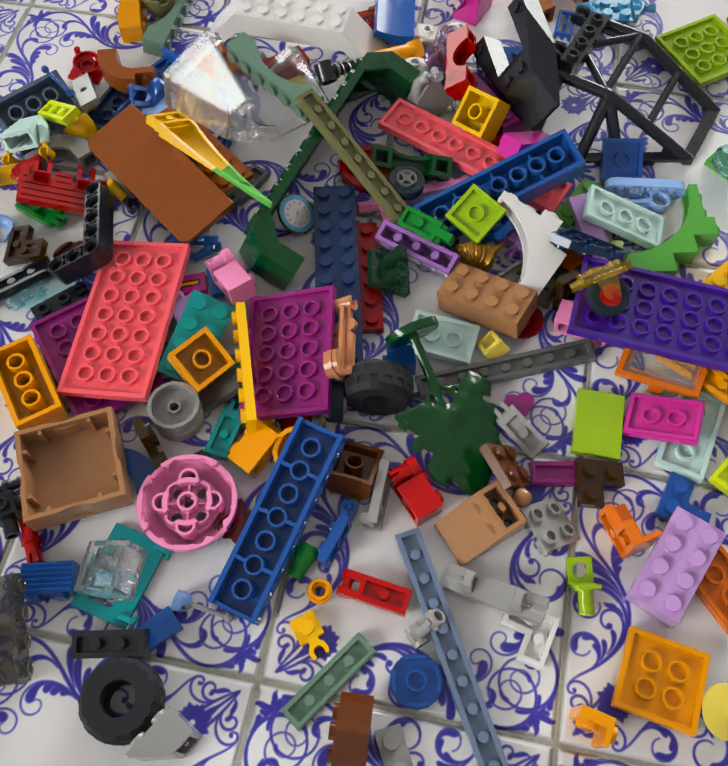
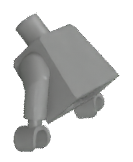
(430, 94)

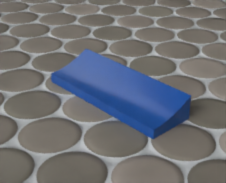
(394, 21)

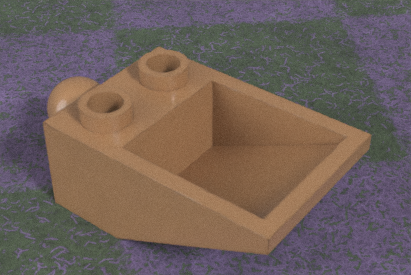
(478, 526)

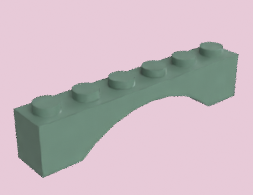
(165, 30)
(244, 53)

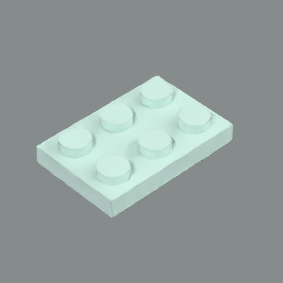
(451, 341)

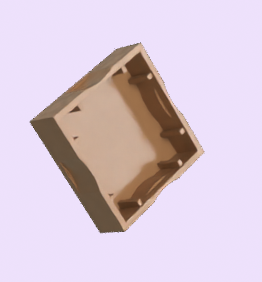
(72, 469)

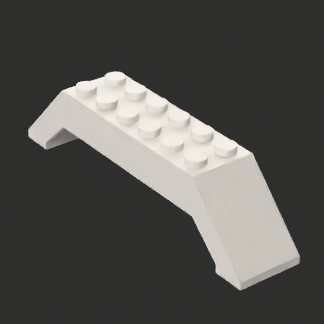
(301, 23)

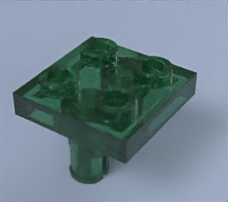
(389, 270)

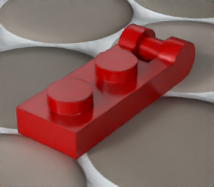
(375, 592)

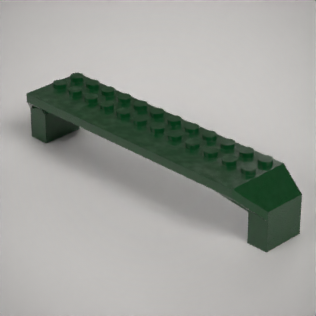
(261, 248)

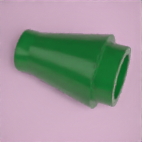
(302, 560)

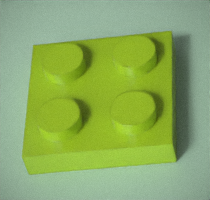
(475, 214)

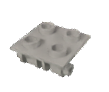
(549, 526)

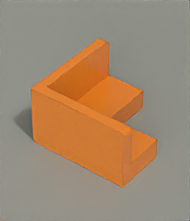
(624, 531)

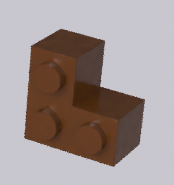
(350, 730)

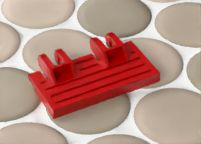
(55, 192)

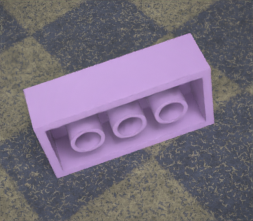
(675, 567)

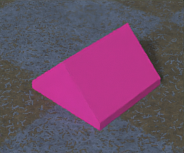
(472, 11)

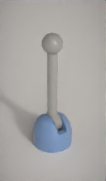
(183, 601)

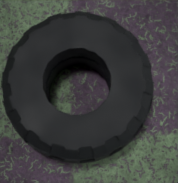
(379, 387)
(99, 689)

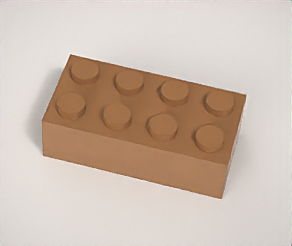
(487, 300)

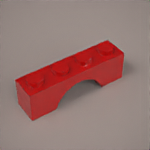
(459, 48)

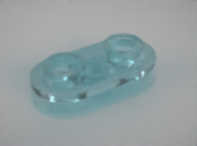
(34, 292)

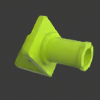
(583, 585)

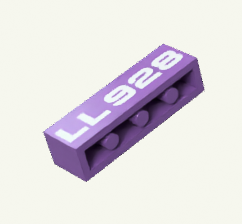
(419, 250)

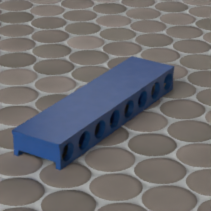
(277, 521)

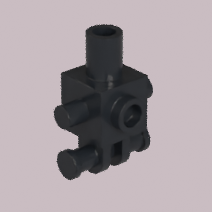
(10, 508)

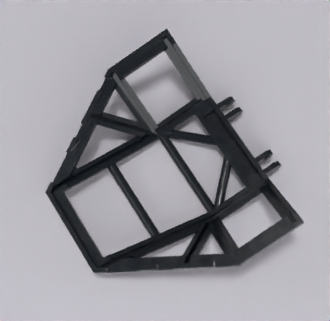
(578, 52)

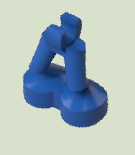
(211, 245)

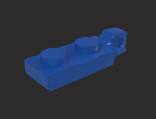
(337, 532)

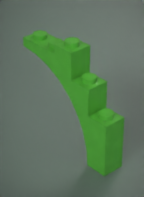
(683, 247)

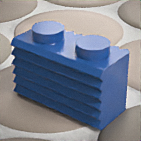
(50, 580)

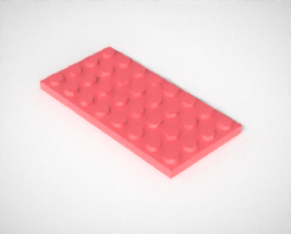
(125, 322)

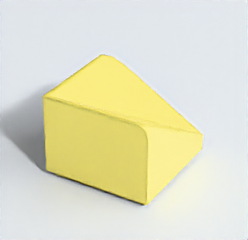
(492, 345)

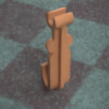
(341, 359)

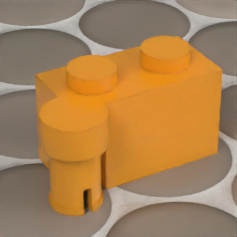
(255, 447)

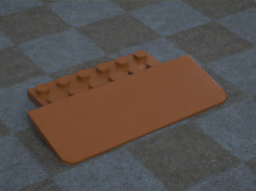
(163, 178)

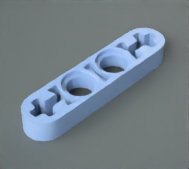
(616, 185)

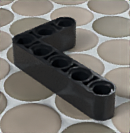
(97, 238)

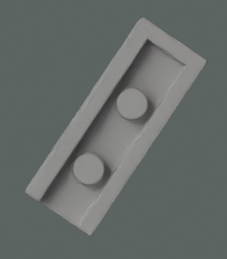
(379, 499)

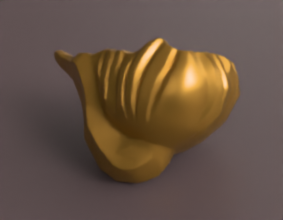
(478, 256)

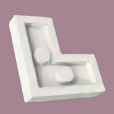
(536, 638)

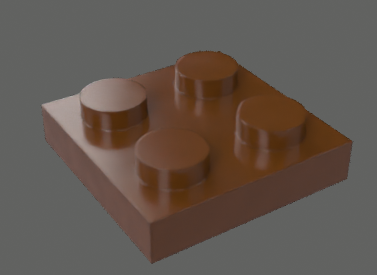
(505, 467)

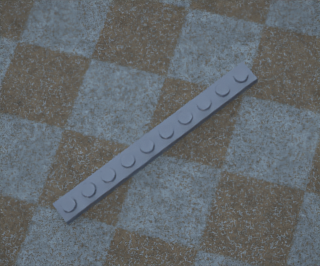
(451, 652)

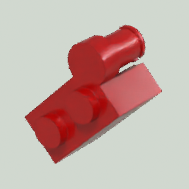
(415, 491)

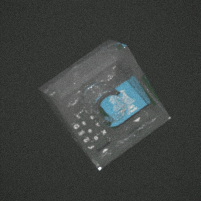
(111, 570)

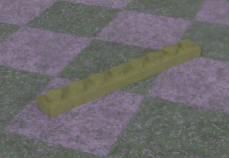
(351, 154)

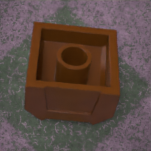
(355, 471)

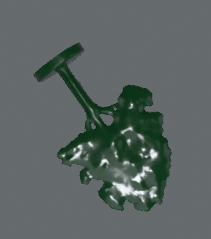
(449, 429)

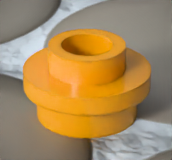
(314, 585)

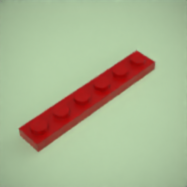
(369, 298)

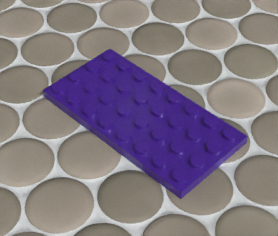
(663, 318)

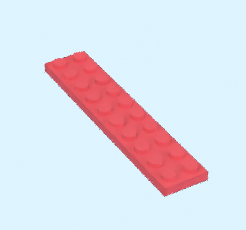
(444, 139)

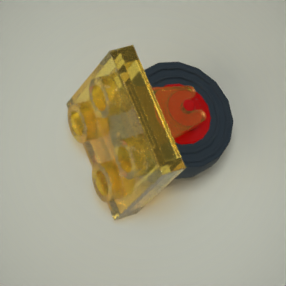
(606, 291)

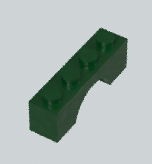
(432, 167)

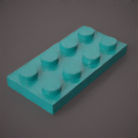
(199, 312)

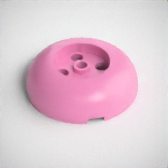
(190, 475)

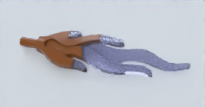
(242, 80)

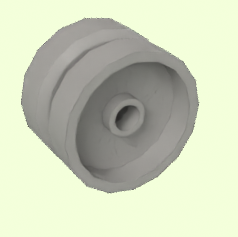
(176, 411)

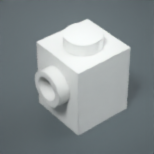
(427, 34)

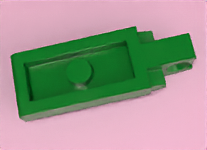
(425, 226)

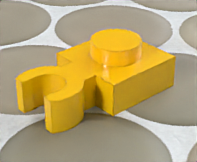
(308, 631)

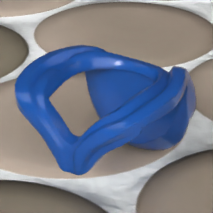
(155, 89)

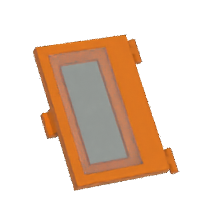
(661, 373)

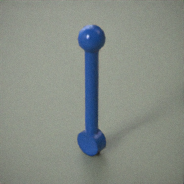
(69, 93)
(115, 113)

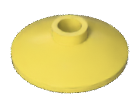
(716, 710)

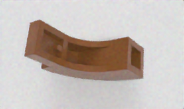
(120, 76)

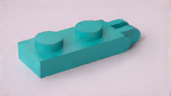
(225, 432)

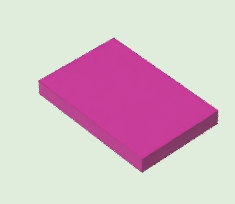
(664, 419)

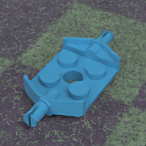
(619, 9)

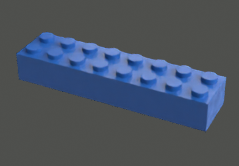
(522, 174)

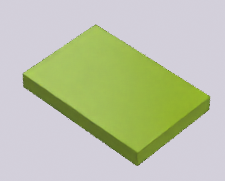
(598, 425)

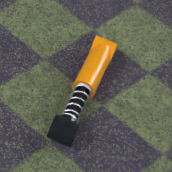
(329, 72)

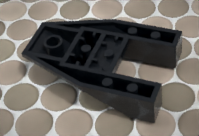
(532, 77)

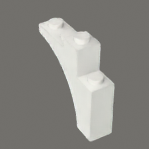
(539, 255)

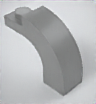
(69, 148)

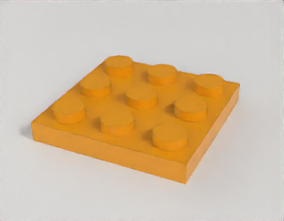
(661, 681)

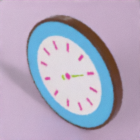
(296, 214)

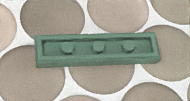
(328, 681)

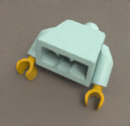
(25, 135)

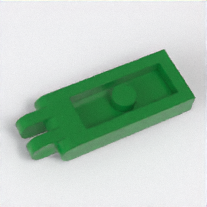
(43, 215)

